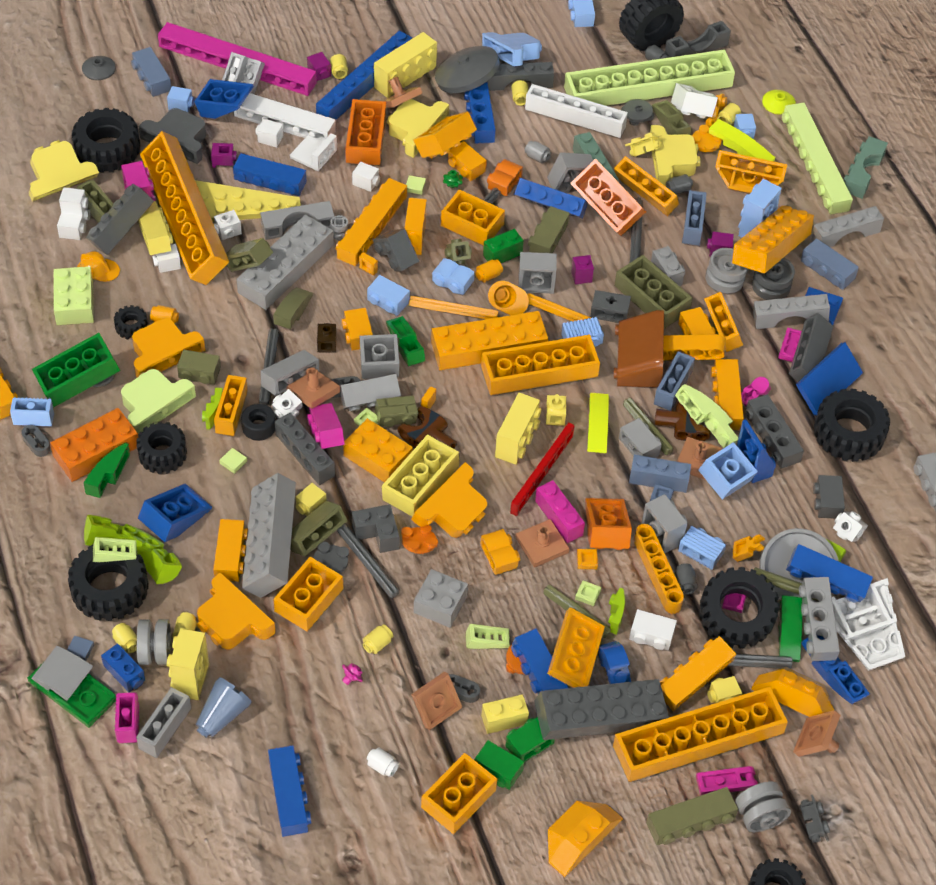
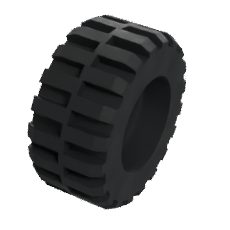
(650, 22)
(106, 124)
(847, 443)
(743, 583)
(112, 602)

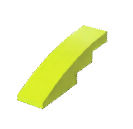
(739, 141)
(598, 423)

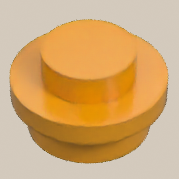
(721, 101)

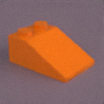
(608, 523)

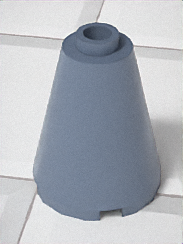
(221, 708)

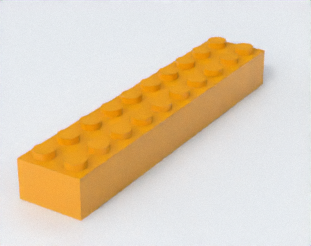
(184, 208)

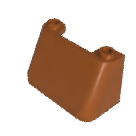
(640, 350)

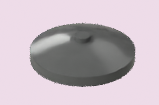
(467, 69)

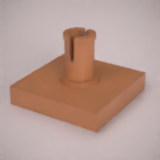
(399, 94)
(314, 388)
(695, 453)
(542, 543)
(436, 700)
(818, 734)

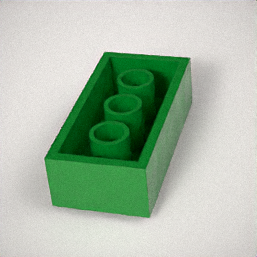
(76, 369)

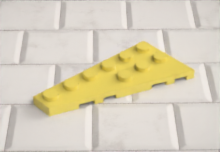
(245, 202)

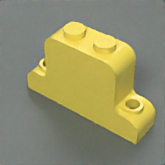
(414, 119)
(674, 156)
(58, 168)

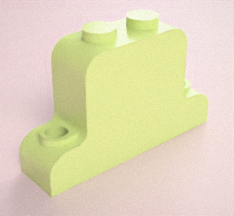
(154, 398)

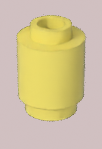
(339, 66)
(519, 92)
(728, 113)
(184, 621)
(125, 637)
(377, 639)

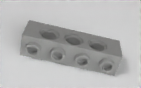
(819, 589)

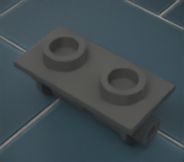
(813, 811)

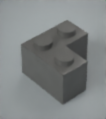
(397, 248)
(377, 523)

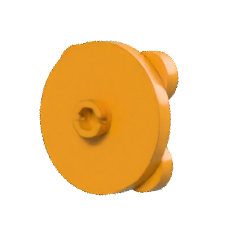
(706, 141)

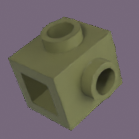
(463, 248)

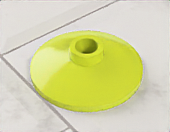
(776, 100)

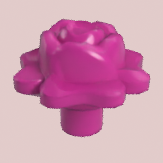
(352, 673)

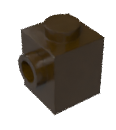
(326, 338)

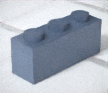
(151, 71)
(694, 217)
(829, 264)
(675, 377)
(667, 473)

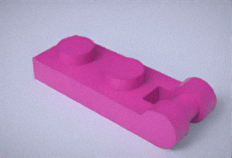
(730, 778)

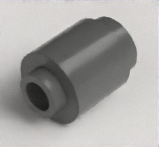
(654, 52)
(680, 184)
(686, 578)

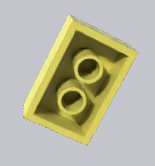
(518, 428)
(188, 663)

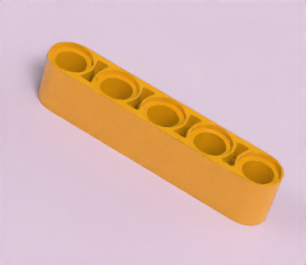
(698, 346)
(658, 576)

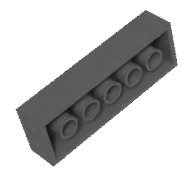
(599, 708)

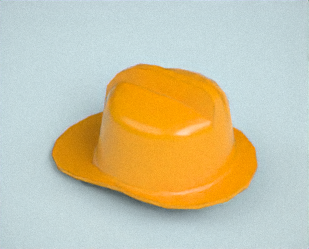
(101, 268)
(508, 298)

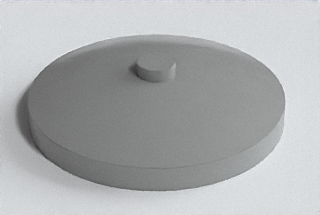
(779, 551)

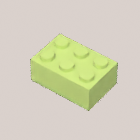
(73, 295)

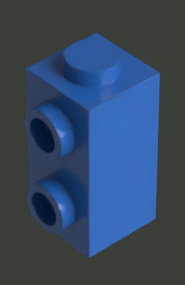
(123, 668)

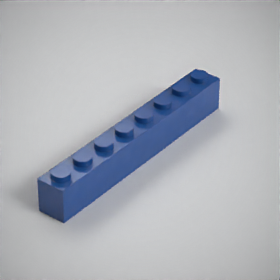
(357, 82)

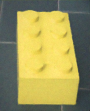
(406, 62)
(420, 475)

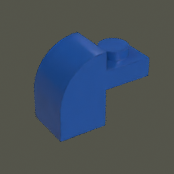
(616, 662)

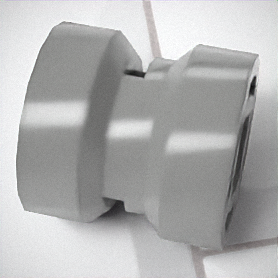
(339, 225)

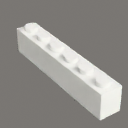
(576, 110)
(294, 120)

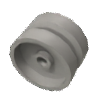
(724, 275)
(153, 643)
(762, 806)

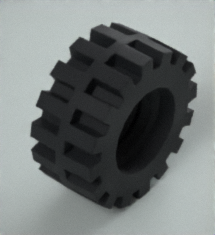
(127, 314)

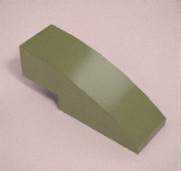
(671, 118)
(292, 307)

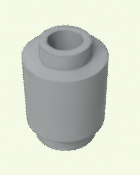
(537, 151)

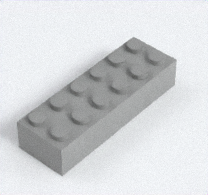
(289, 261)
(269, 535)

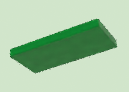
(86, 703)

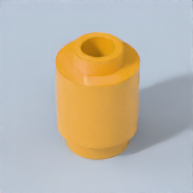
(488, 270)
(160, 312)

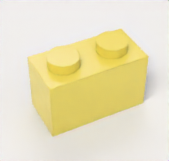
(504, 714)

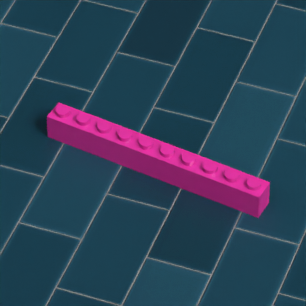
(218, 53)

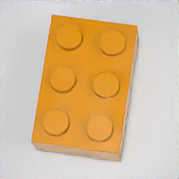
(445, 135)
(472, 217)
(376, 450)
(308, 594)
(458, 793)

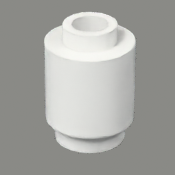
(382, 762)

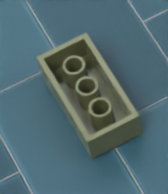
(652, 289)

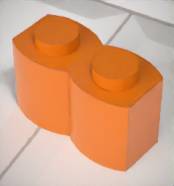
(505, 176)

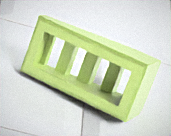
(106, 555)
(480, 643)

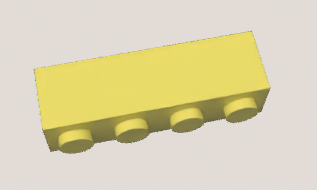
(155, 230)

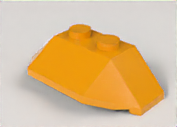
(743, 171)
(796, 691)
(579, 833)

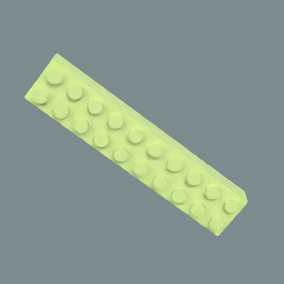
(651, 78)

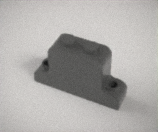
(182, 125)

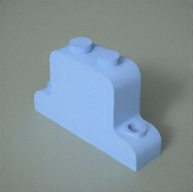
(513, 47)

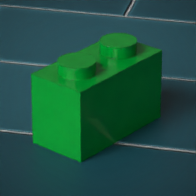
(503, 247)
(527, 740)
(500, 764)

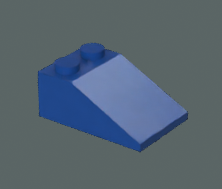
(221, 97)
(755, 452)
(173, 512)

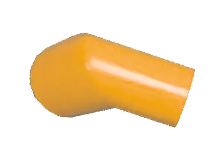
(711, 120)

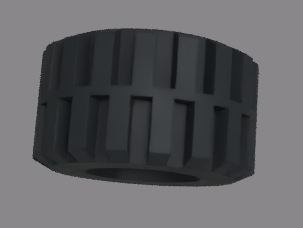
(161, 435)
(776, 872)

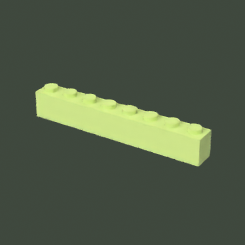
(817, 158)

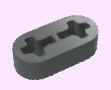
(32, 442)
(462, 686)

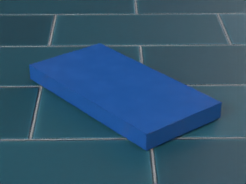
(832, 374)

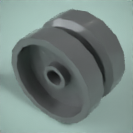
(775, 282)

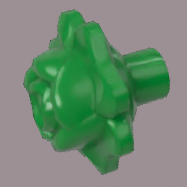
(452, 179)

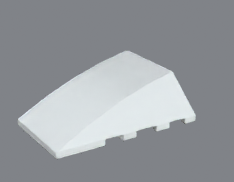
(870, 626)

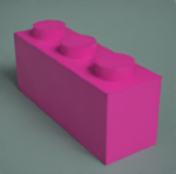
(325, 426)
(560, 511)

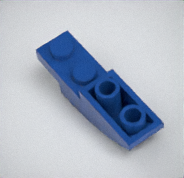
(840, 677)

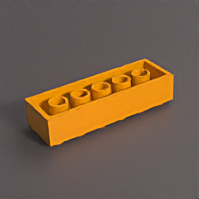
(772, 239)
(465, 342)
(540, 364)

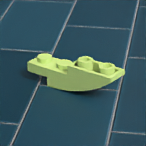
(706, 410)

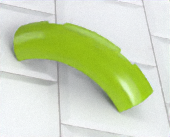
(158, 562)

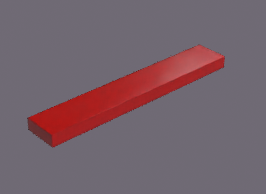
(542, 469)

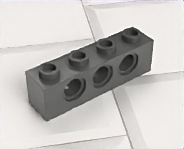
(774, 431)
(305, 448)

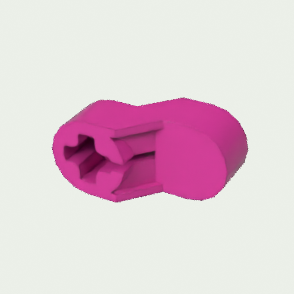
(758, 388)

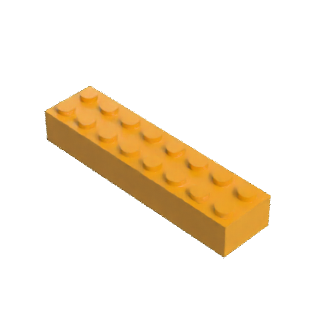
(699, 734)

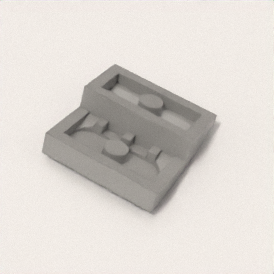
(243, 70)
(62, 672)

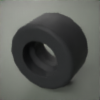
(258, 431)

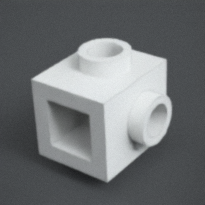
(227, 225)
(286, 403)
(849, 526)

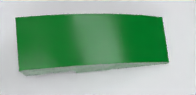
(408, 345)
(107, 471)
(790, 627)

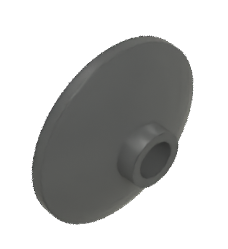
(98, 67)

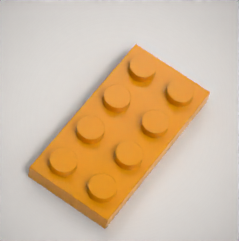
(576, 649)

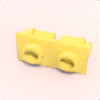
(638, 145)

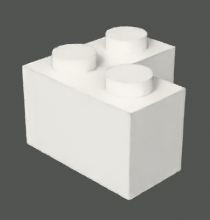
(693, 101)
(73, 213)

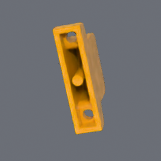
(162, 345)
(453, 505)
(232, 616)

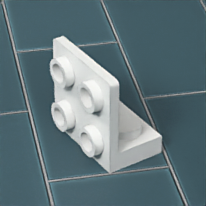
(315, 152)

